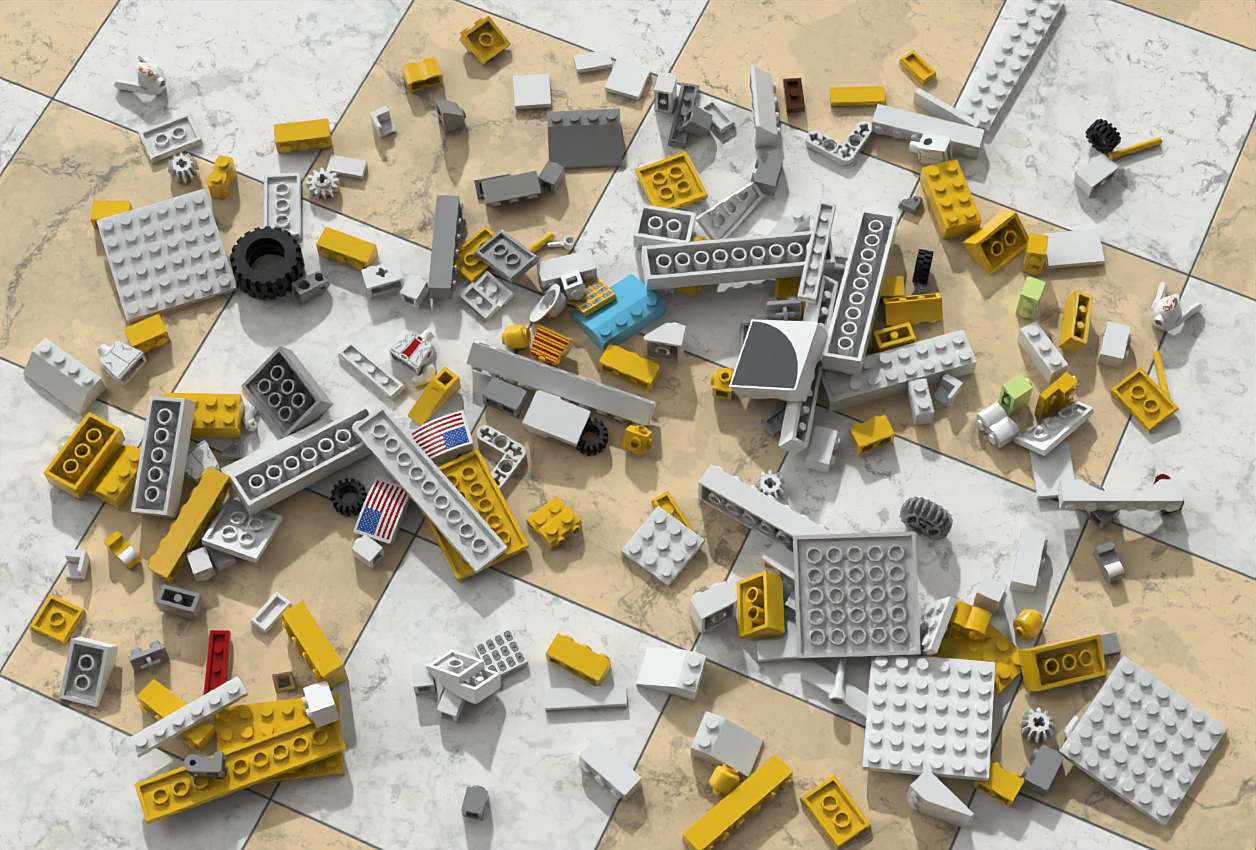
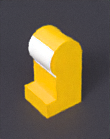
(122, 550)

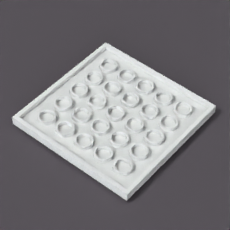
(166, 255)
(856, 595)
(929, 716)
(1143, 741)

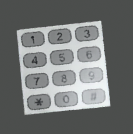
(501, 653)

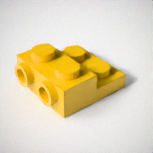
(484, 40)
(1057, 395)
(554, 522)

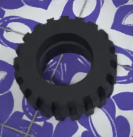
(262, 243)

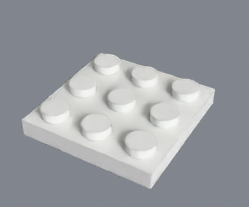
(240, 533)
(662, 546)

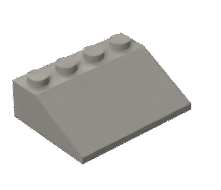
(585, 138)
(286, 393)

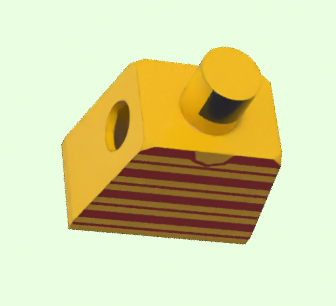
(550, 346)

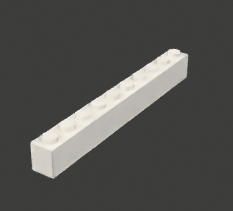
(561, 383)
(799, 415)

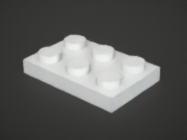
(935, 624)

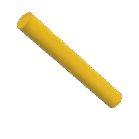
(1135, 148)
(540, 243)
(1160, 372)

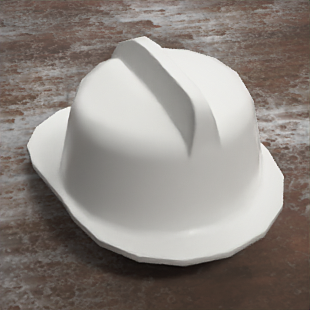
(549, 305)

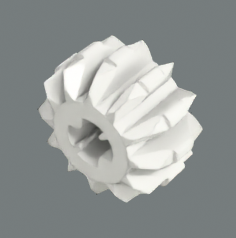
(183, 168)
(777, 484)
(1032, 719)

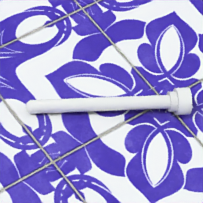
(837, 695)

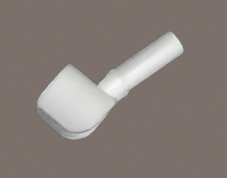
(568, 246)

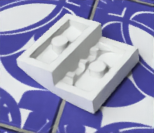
(487, 295)

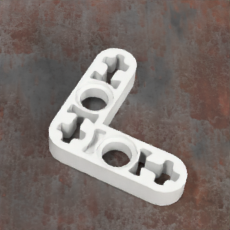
(840, 149)
(508, 457)

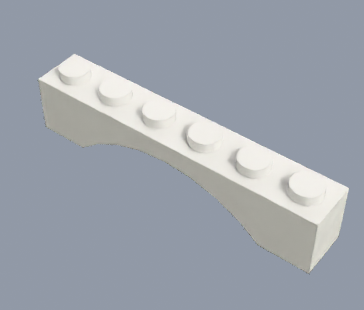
(1078, 495)

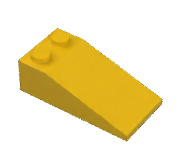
(1062, 663)

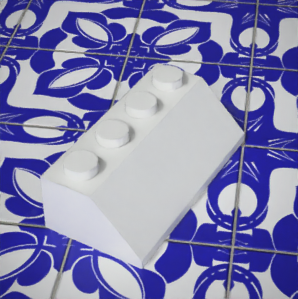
(763, 108)
(63, 376)

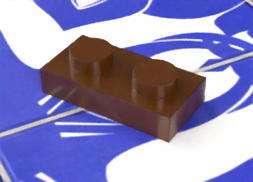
(793, 95)

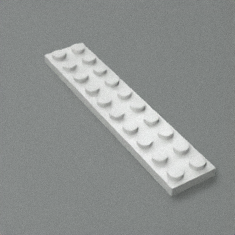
(1009, 60)
(430, 489)

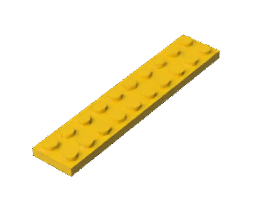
(245, 767)

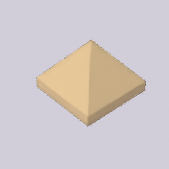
(283, 681)

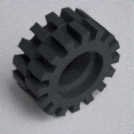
(1103, 136)
(922, 266)
(599, 444)
(341, 489)

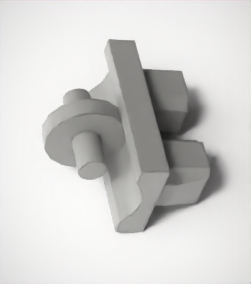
(784, 308)
(149, 658)

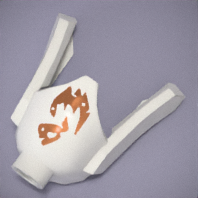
(149, 79)
(1167, 311)

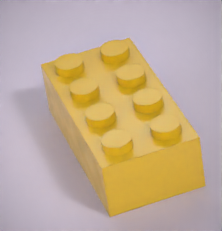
(950, 199)
(215, 414)
(84, 455)
(313, 645)

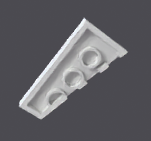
(728, 214)
(1054, 429)

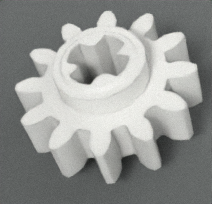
(323, 183)

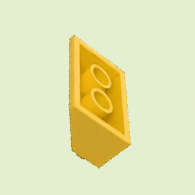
(997, 241)
(118, 477)
(760, 606)

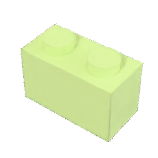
(1030, 297)
(1015, 394)

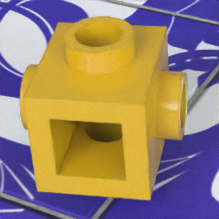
(721, 382)
(637, 440)

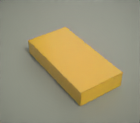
(917, 67)

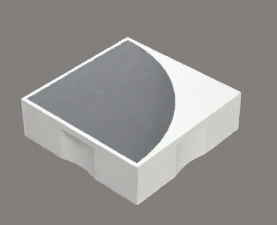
(778, 360)

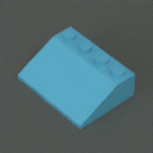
(624, 316)

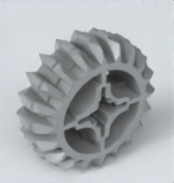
(926, 518)

